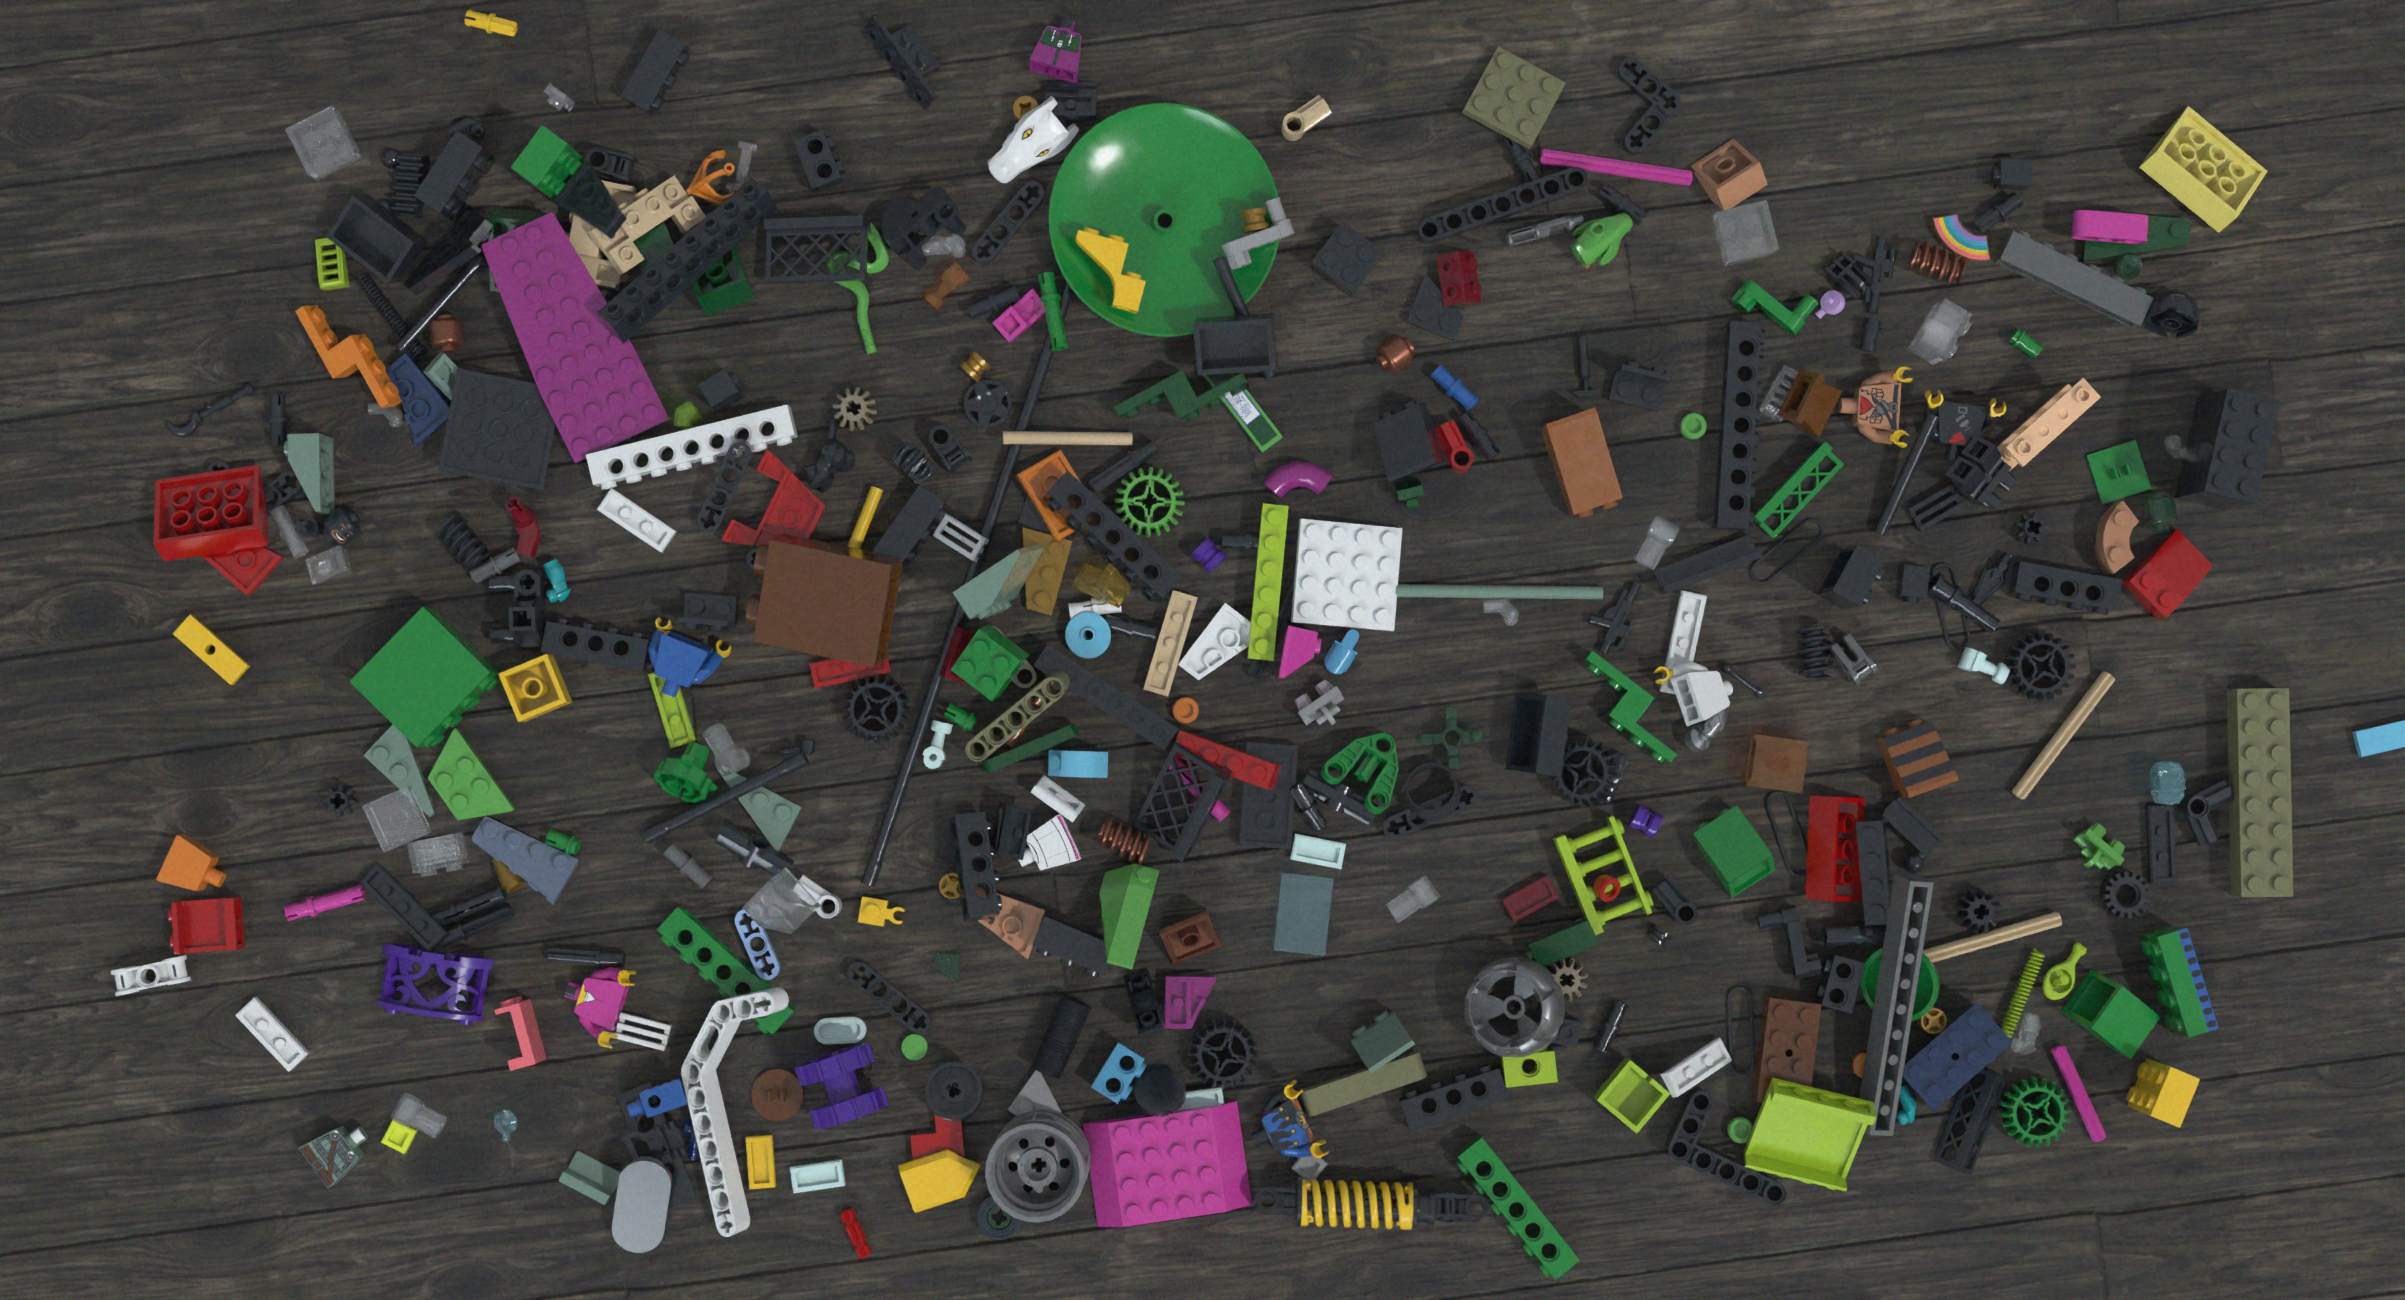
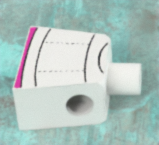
(1051, 845)

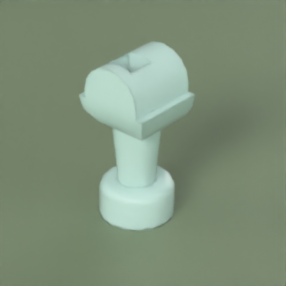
(1975, 661)
(934, 754)

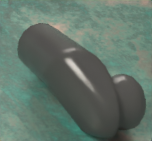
(393, 414)

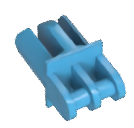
(1341, 654)

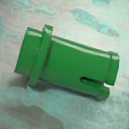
(2025, 343)
(961, 717)
(563, 842)

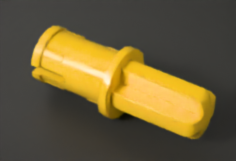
(491, 23)

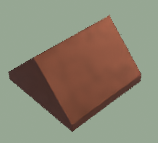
(1189, 937)

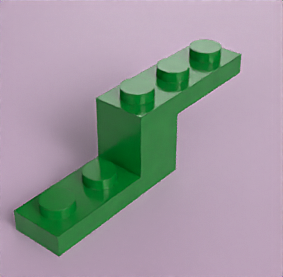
(1629, 707)

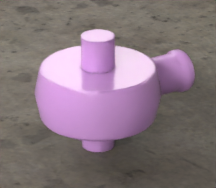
(1831, 303)

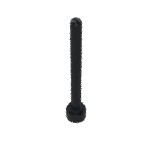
(474, 266)

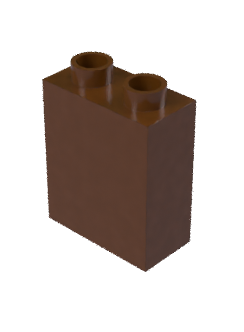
(825, 599)

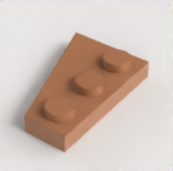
(1016, 922)

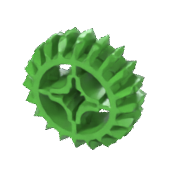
(1149, 479)

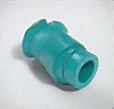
(557, 578)

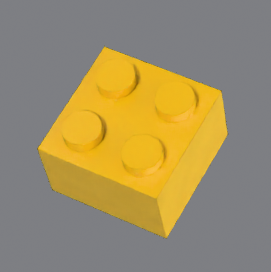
(535, 688)

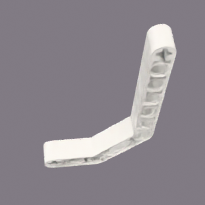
(708, 1108)

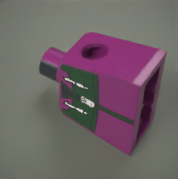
(1058, 52)

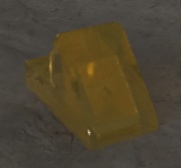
(1103, 585)

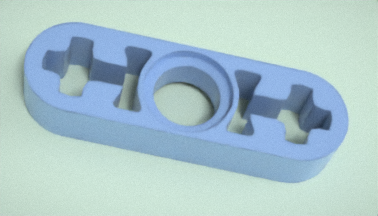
(768, 947)

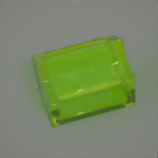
(686, 416)

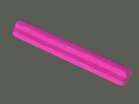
(2078, 1093)

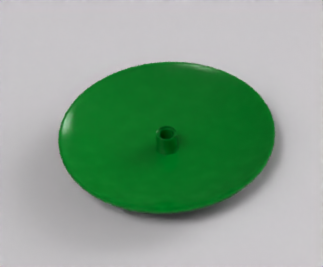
(1150, 166)

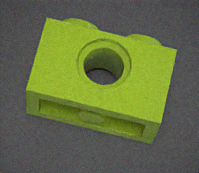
(1543, 1072)

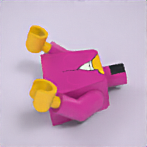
(601, 1001)

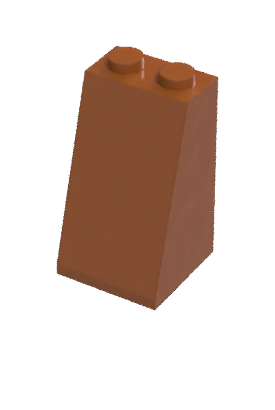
(1582, 463)

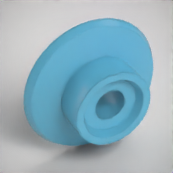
(1076, 635)

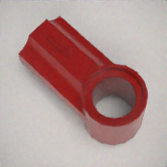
(1454, 444)

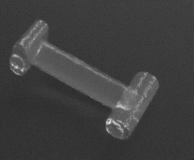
(743, 168)

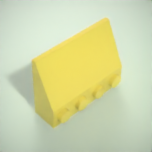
(2204, 170)

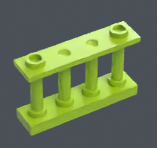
(1577, 871)

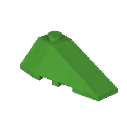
(1125, 906)

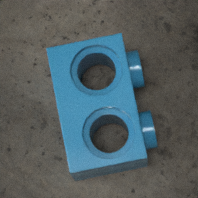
(1113, 1069)

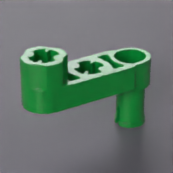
(1753, 295)

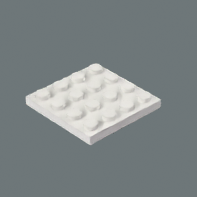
(1346, 575)

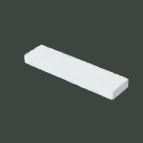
(1684, 633)

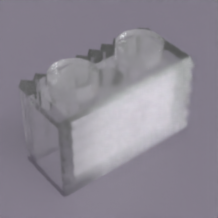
(438, 853)

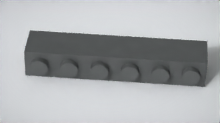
(2073, 279)

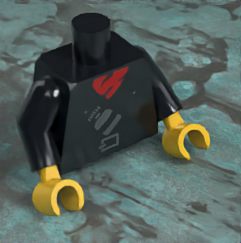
(1960, 423)

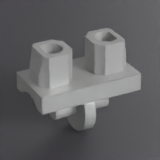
(1323, 708)

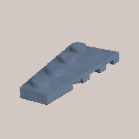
(537, 863)

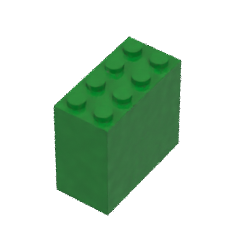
(426, 678)

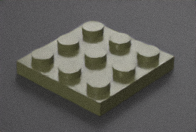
(1514, 97)

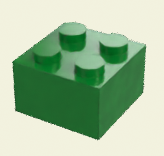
(989, 662)

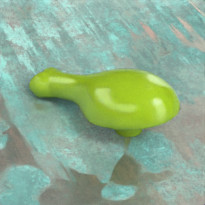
(2061, 977)

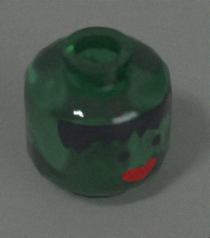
(2159, 512)

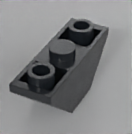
(1144, 1003)

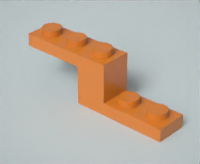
(349, 356)

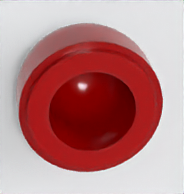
(1600, 885)

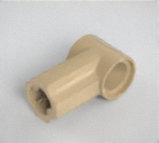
(1306, 117)

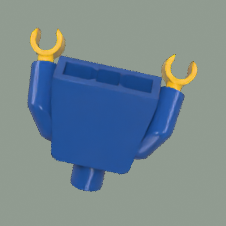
(682, 659)

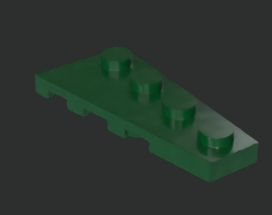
(2162, 235)

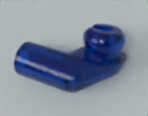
(693, 1153)

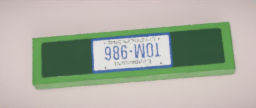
(1248, 414)

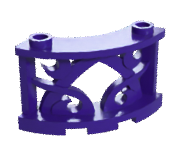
(404, 956)

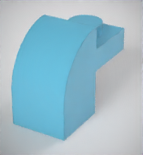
(1078, 764)

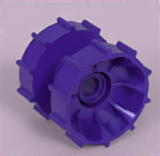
(841, 1086)

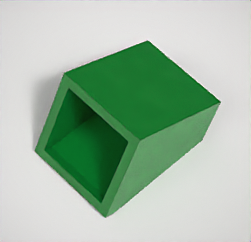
(1734, 850)
(2111, 1013)

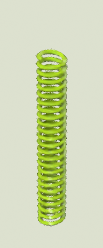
(2020, 995)

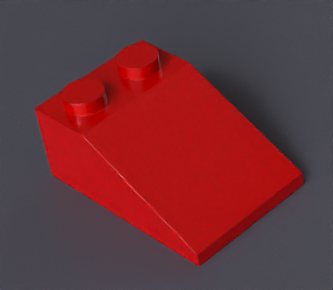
(2167, 575)

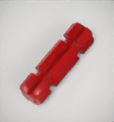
(855, 1233)

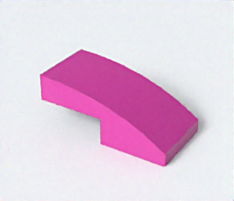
(1020, 316)

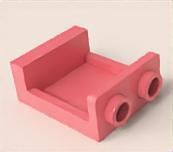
(526, 1031)

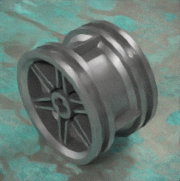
(1007, 1185)

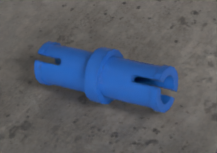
(1454, 387)

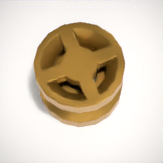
(1023, 101)
(1254, 220)
(974, 366)
(948, 887)
(1935, 1023)

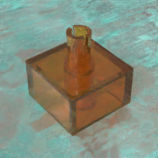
(1777, 763)

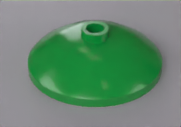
(1927, 985)

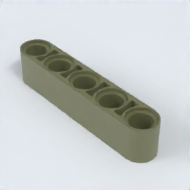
(1009, 724)
(1362, 1084)

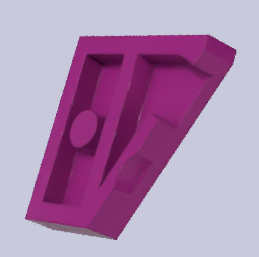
(1185, 999)

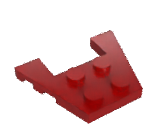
(791, 510)

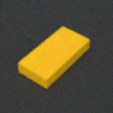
(761, 1161)

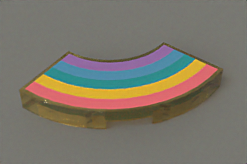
(1960, 240)

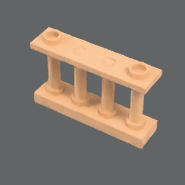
(2047, 423)

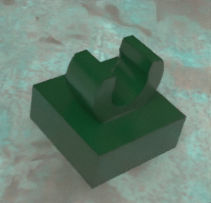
(1409, 491)

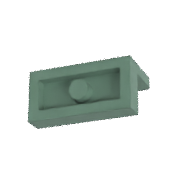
(591, 1177)

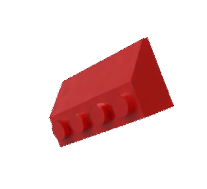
(1833, 849)

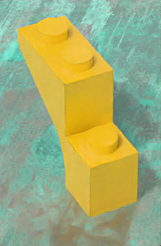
(1110, 256)

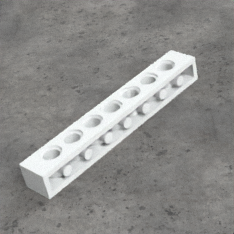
(601, 462)

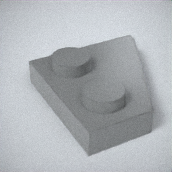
(1034, 1096)

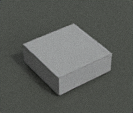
(1309, 1167)

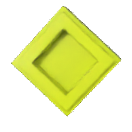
(399, 1137)

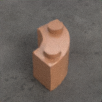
(2113, 537)

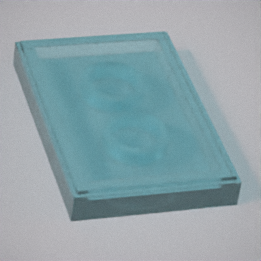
(1303, 914)

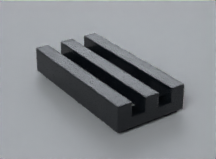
(1955, 496)

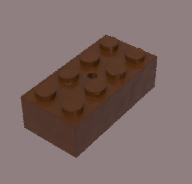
(1785, 1026)

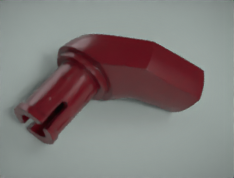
(526, 525)

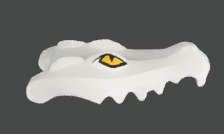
(1033, 140)

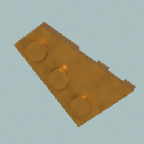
(1047, 573)

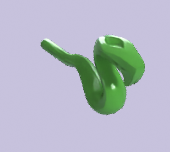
(858, 287)

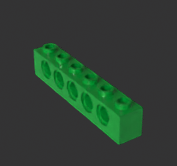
(682, 920)
(1563, 1257)

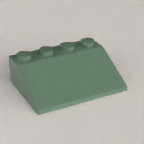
(999, 585)

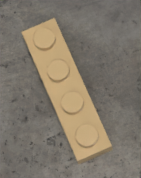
(1170, 643)

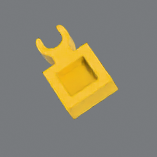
(875, 911)

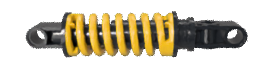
(1369, 1204)

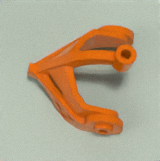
(700, 186)

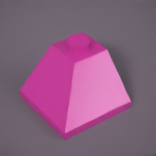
(1297, 649)

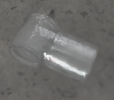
(1659, 537)
(728, 756)
(1417, 896)
(413, 1113)

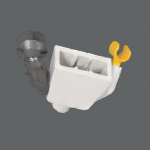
(1700, 697)

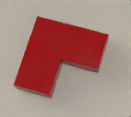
(947, 1136)

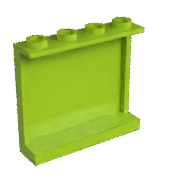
(1807, 1134)

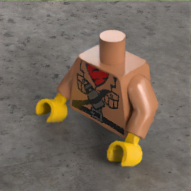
(1878, 407)

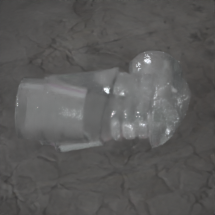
(944, 245)
(2028, 1032)

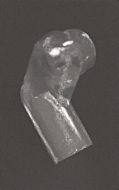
(1502, 606)

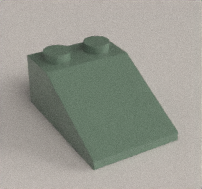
(313, 464)
(1381, 1040)

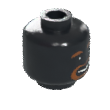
(341, 526)

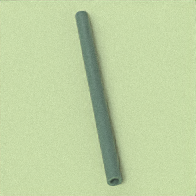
(1499, 591)

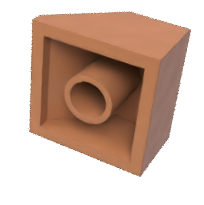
(1729, 174)

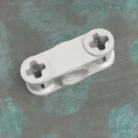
(134, 978)

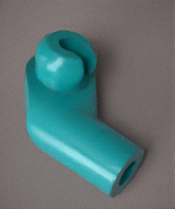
(1908, 1106)

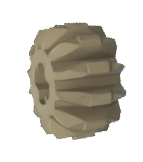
(848, 416)
(1575, 980)

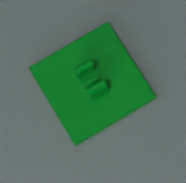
(2118, 472)

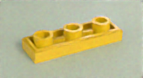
(201, 639)

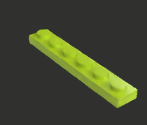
(1267, 582)

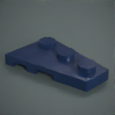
(422, 401)

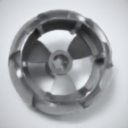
(1530, 979)

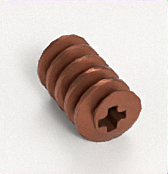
(1937, 262)
(1124, 840)

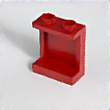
(206, 925)

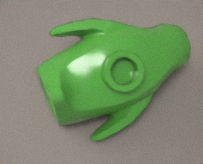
(1600, 239)

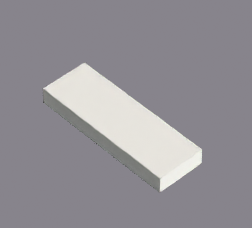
(636, 520)
(272, 1034)
(1696, 1067)

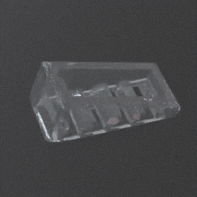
(1768, 409)

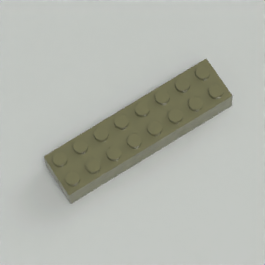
(2262, 792)

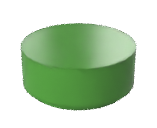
(1692, 426)
(914, 1047)
(1739, 1129)

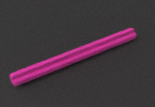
(1616, 167)

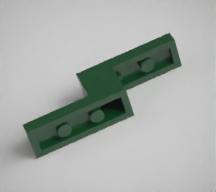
(1182, 396)

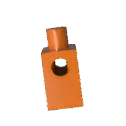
(190, 865)

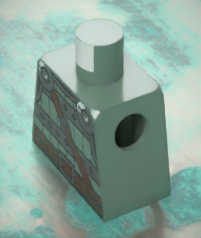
(335, 1153)

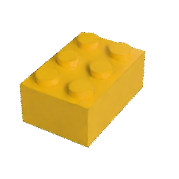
(2162, 1092)

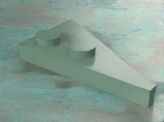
(395, 759)
(768, 810)

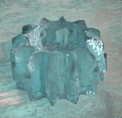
(2167, 782)

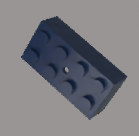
(1971, 1036)

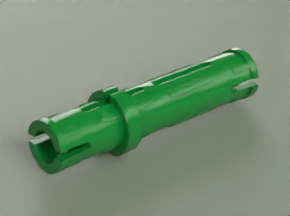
(1051, 300)

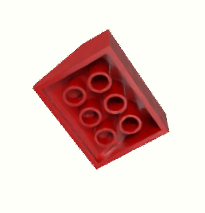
(210, 513)

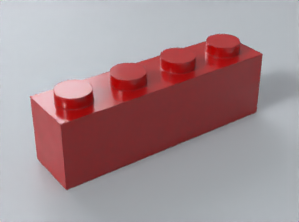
(1243, 764)

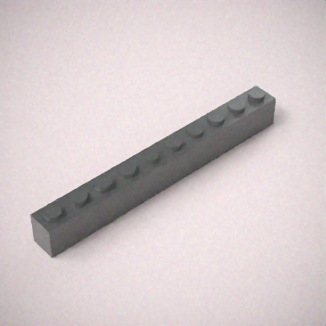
(1895, 998)

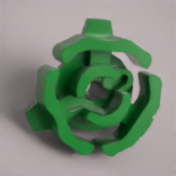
(687, 774)

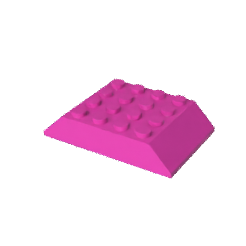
(1167, 1165)

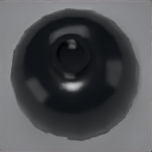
(2173, 313)

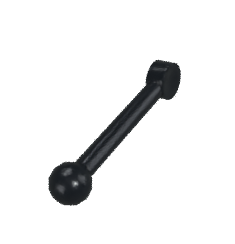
(1760, 693)

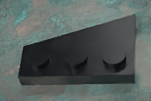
(591, 201)

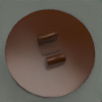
(777, 1095)

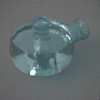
(505, 1123)

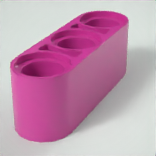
(2110, 227)

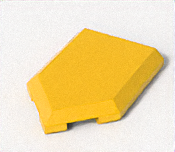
(937, 1178)

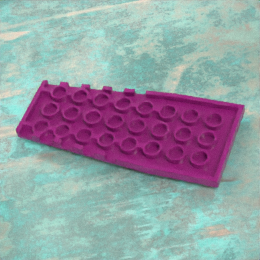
(580, 368)

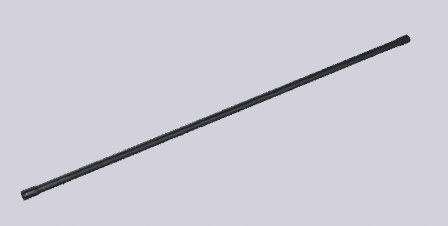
(874, 863)

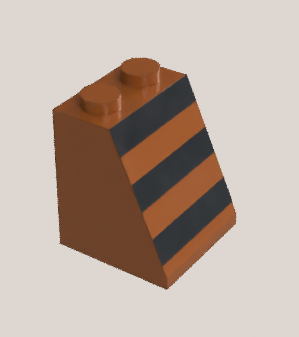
(1916, 758)

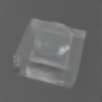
(558, 99)

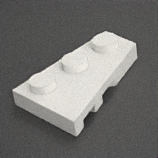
(1219, 642)

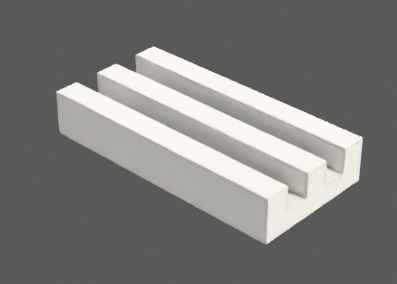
(977, 548)
(1058, 798)
(622, 1026)

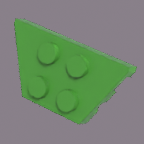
(466, 782)

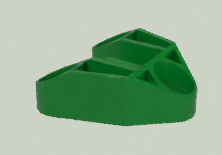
(1383, 784)

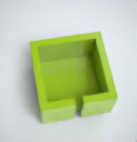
(1631, 1095)

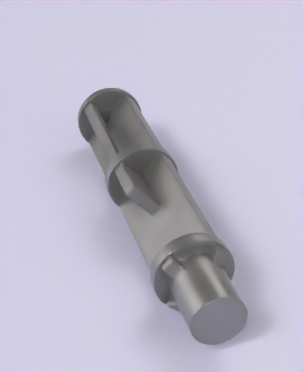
(1543, 229)

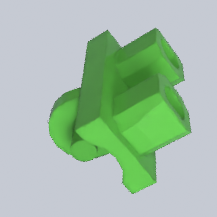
(2097, 850)

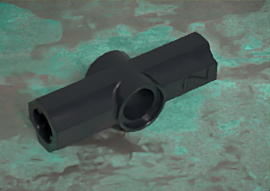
(1337, 796)
(753, 850)

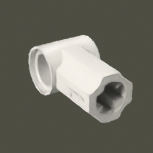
(820, 896)

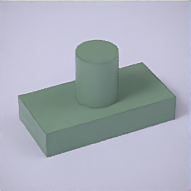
(442, 374)

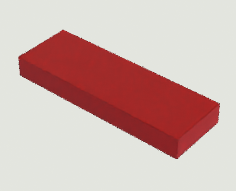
(836, 671)

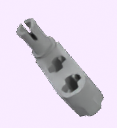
(1237, 250)

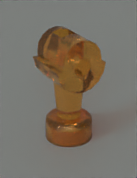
(952, 279)

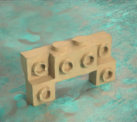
(643, 215)
(592, 256)

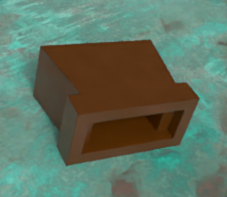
(1809, 402)

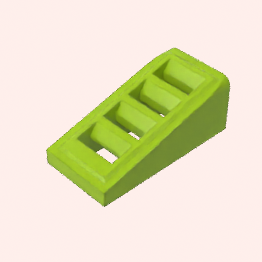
(331, 284)

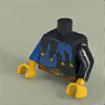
(1287, 1126)

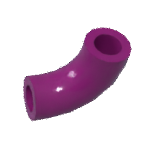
(1297, 475)

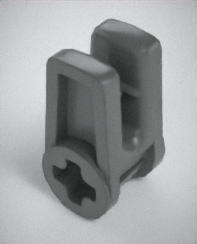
(1850, 667)

